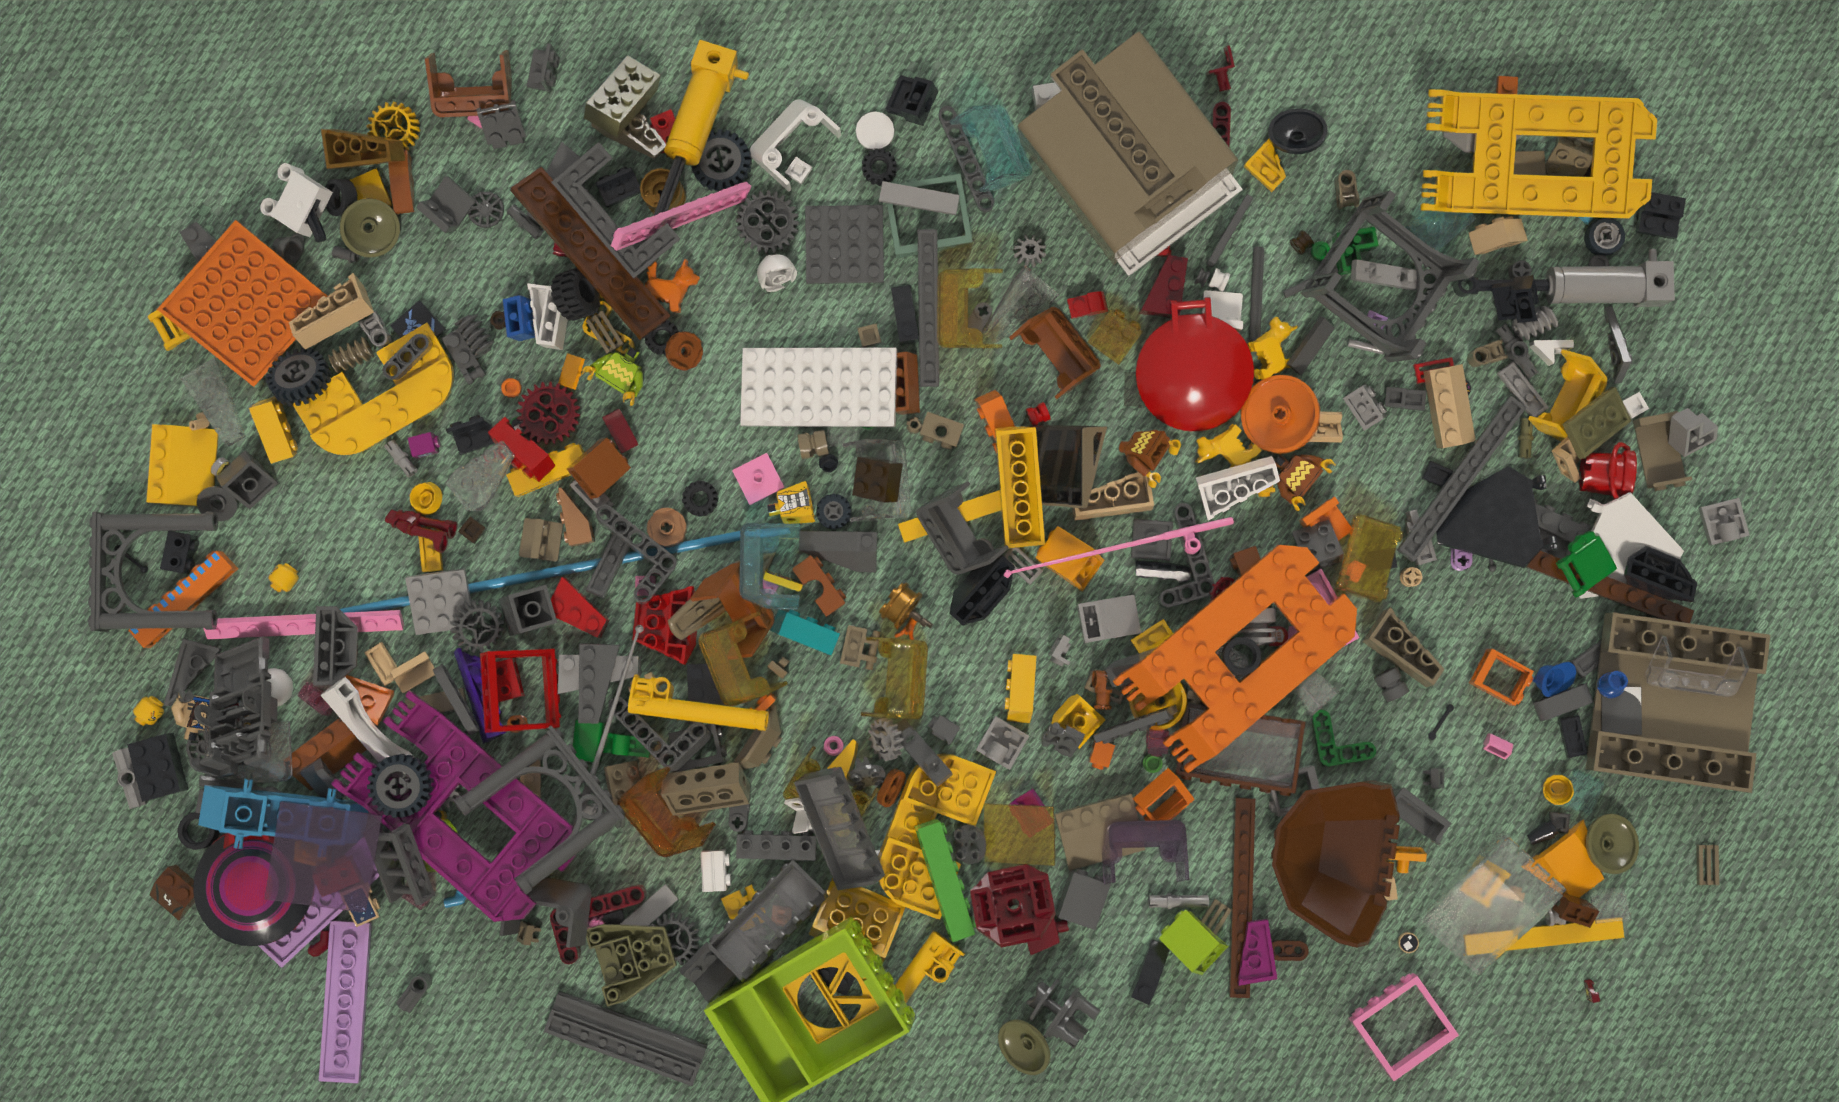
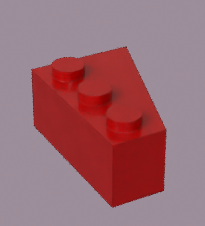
(528, 455)
(577, 610)

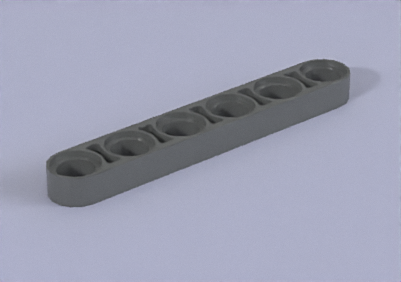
(970, 178)

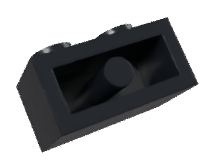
(179, 552)

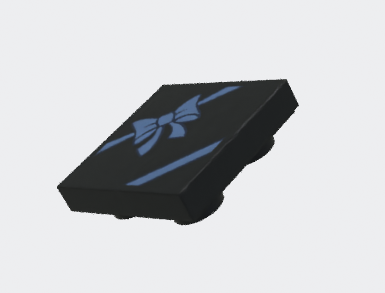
(416, 317)

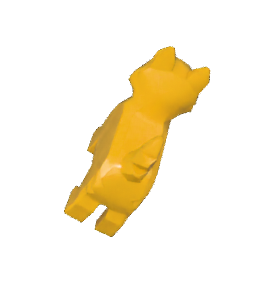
(1269, 349)
(1227, 446)

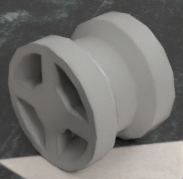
(1552, 918)

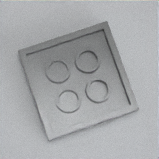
(436, 598)

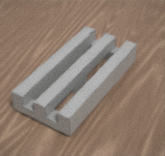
(1022, 575)

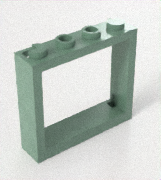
(942, 244)

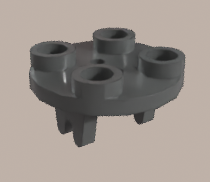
(865, 775)
(969, 844)

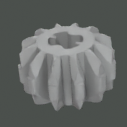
(1037, 252)

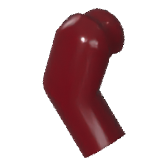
(321, 946)

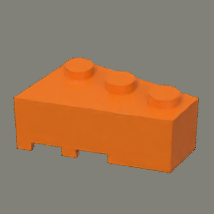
(994, 412)

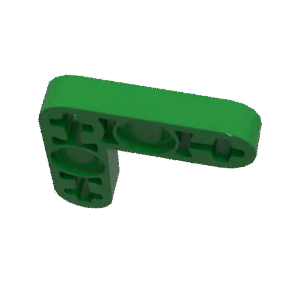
(1336, 751)

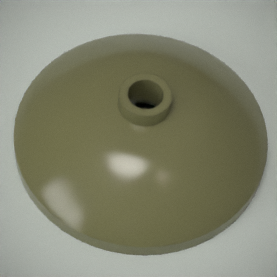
(372, 241)
(1620, 844)
(1024, 1047)

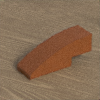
(402, 185)

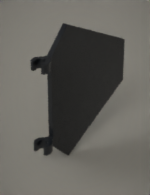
(1498, 520)

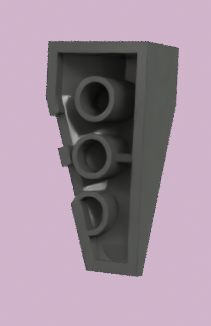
(847, 549)

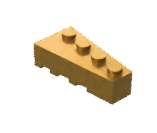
(354, 149)

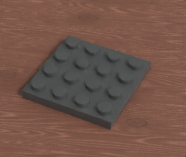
(844, 244)

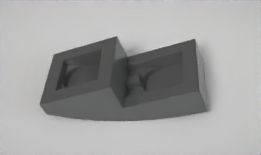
(1405, 399)

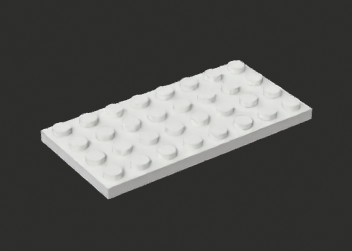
(819, 387)

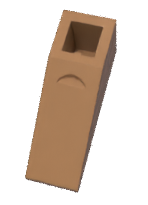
(578, 526)

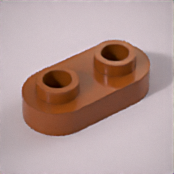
(891, 787)

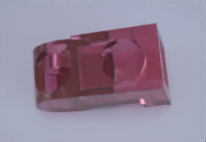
(312, 696)

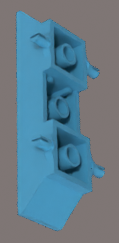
(256, 811)

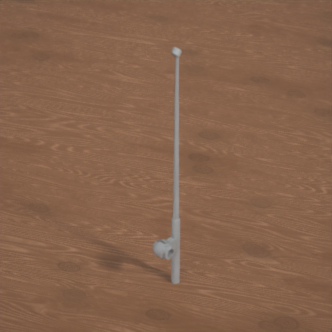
(593, 808)

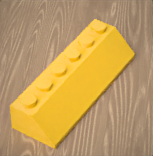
(1019, 486)

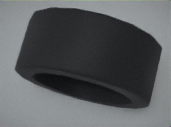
(348, 195)
(1255, 650)
(185, 839)

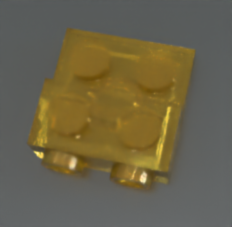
(1115, 335)

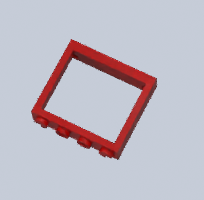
(490, 692)

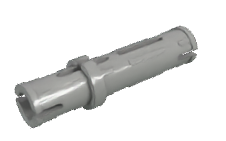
(1172, 901)

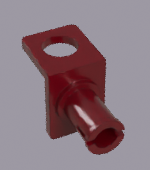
(1221, 73)

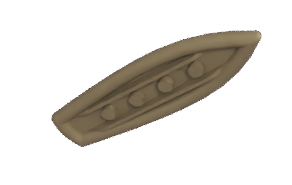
(699, 613)

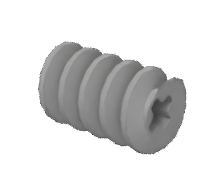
(1545, 319)

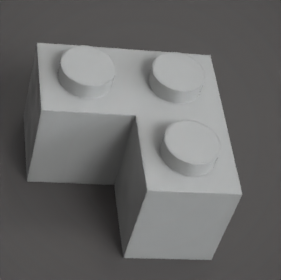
(1691, 432)

